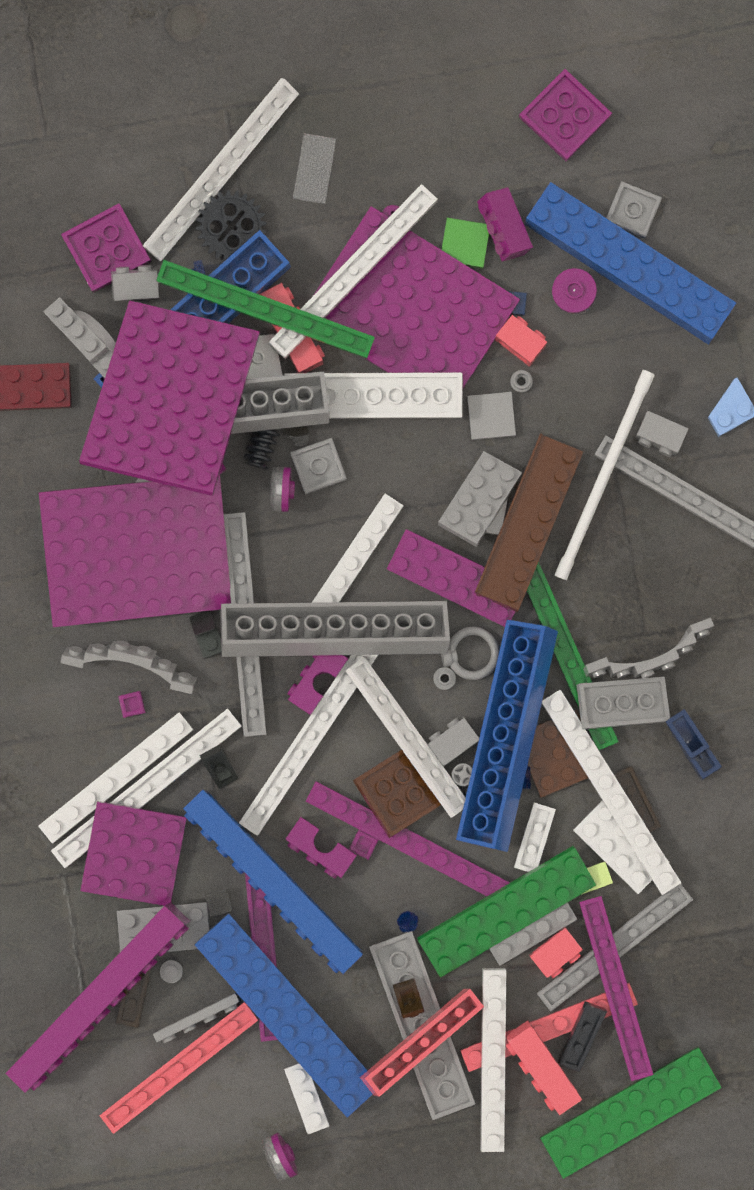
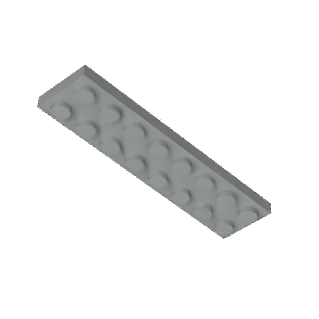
(440, 1071)

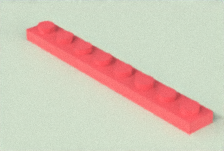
(546, 1027)
(179, 1067)

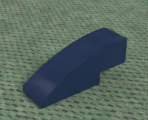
(693, 745)

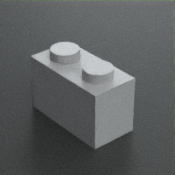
(134, 283)
(661, 434)
(453, 741)

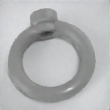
(450, 659)

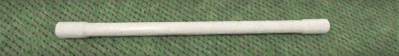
(640, 391)

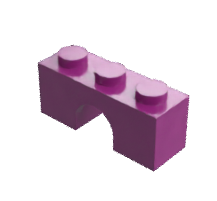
(303, 694)
(302, 839)

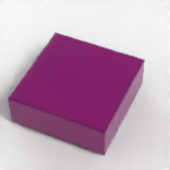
(132, 704)
(363, 844)

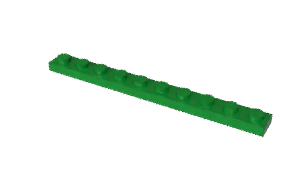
(265, 309)
(565, 648)

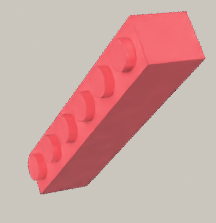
(421, 1042)

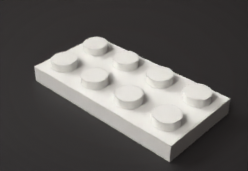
(609, 843)

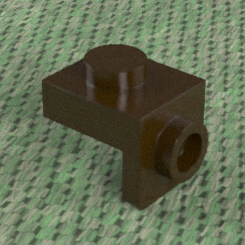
(408, 998)

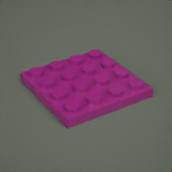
(133, 853)

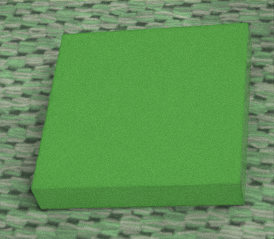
(466, 241)

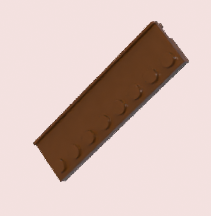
(528, 523)

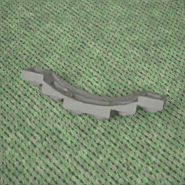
(84, 333)
(132, 654)
(646, 668)

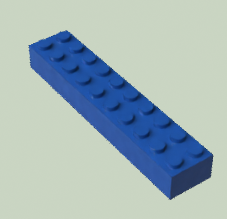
(629, 263)
(251, 267)
(507, 735)
(273, 881)
(285, 1013)

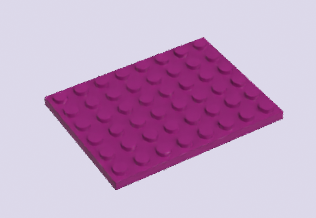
(421, 306)
(170, 398)
(133, 552)

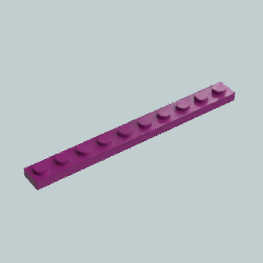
(405, 841)

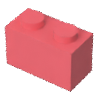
(521, 340)
(556, 952)

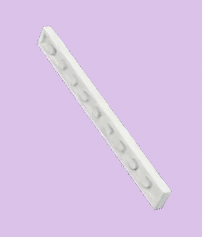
(221, 169)
(359, 264)
(302, 748)
(154, 781)
(611, 792)

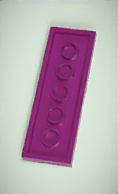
(445, 575)

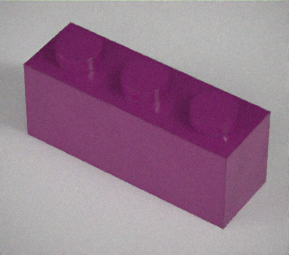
(504, 224)

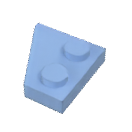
(732, 409)

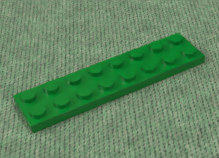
(506, 911)
(630, 1112)

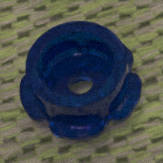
(407, 921)

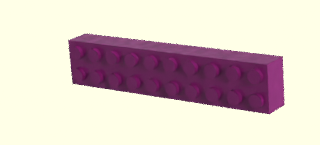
(96, 999)

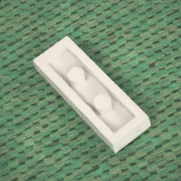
(534, 837)
(306, 1098)

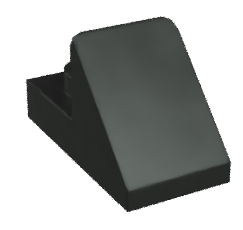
(206, 633)
(219, 766)

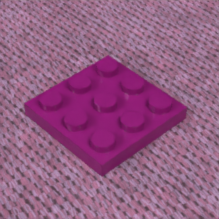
(565, 115)
(105, 244)

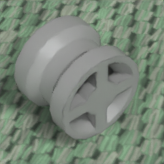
(464, 772)

